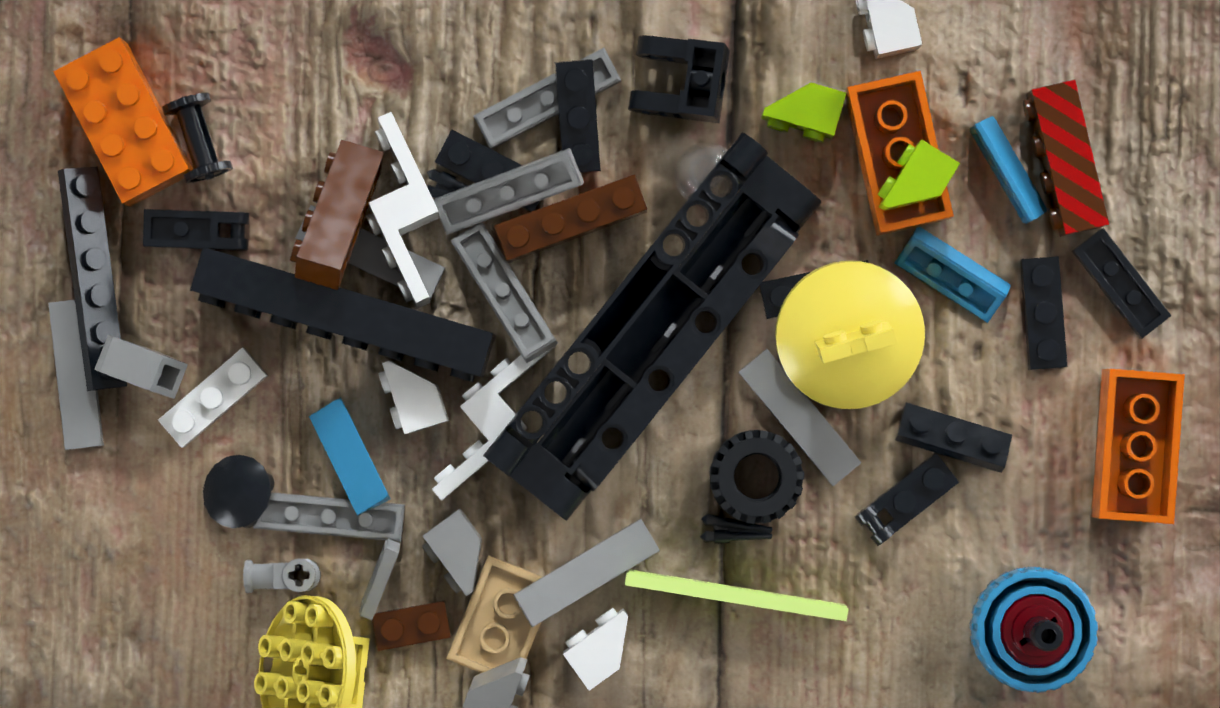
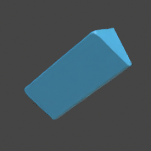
(1008, 169)
(953, 274)
(349, 457)

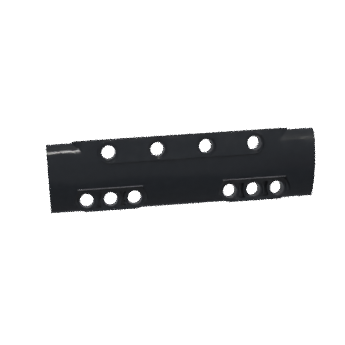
(653, 327)

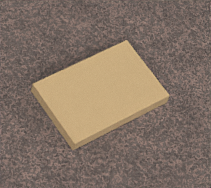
(493, 623)

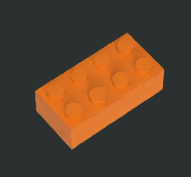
(884, 121)
(123, 122)
(1138, 446)

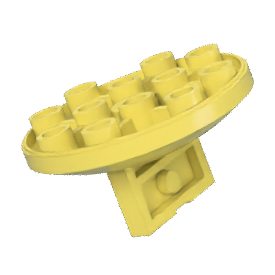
(850, 334)
(313, 658)

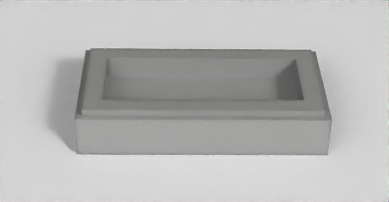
(379, 579)

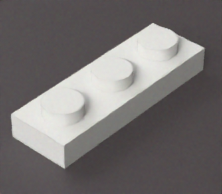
(212, 397)

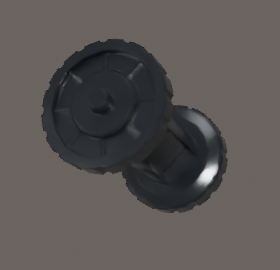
(197, 137)

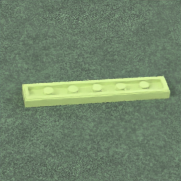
(736, 595)

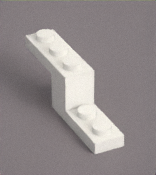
(402, 211)
(490, 415)

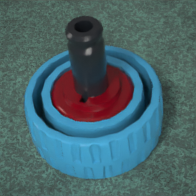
(1033, 629)

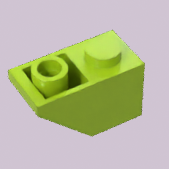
(808, 109)
(921, 179)

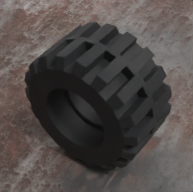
(789, 476)

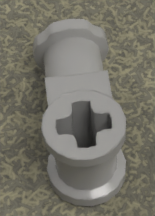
(280, 575)

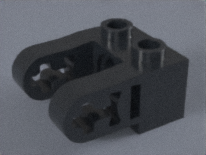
(704, 79)

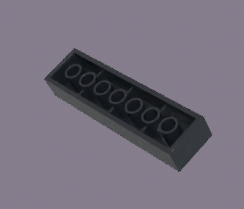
(342, 312)

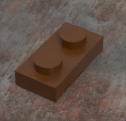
(411, 625)

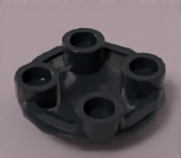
(237, 491)

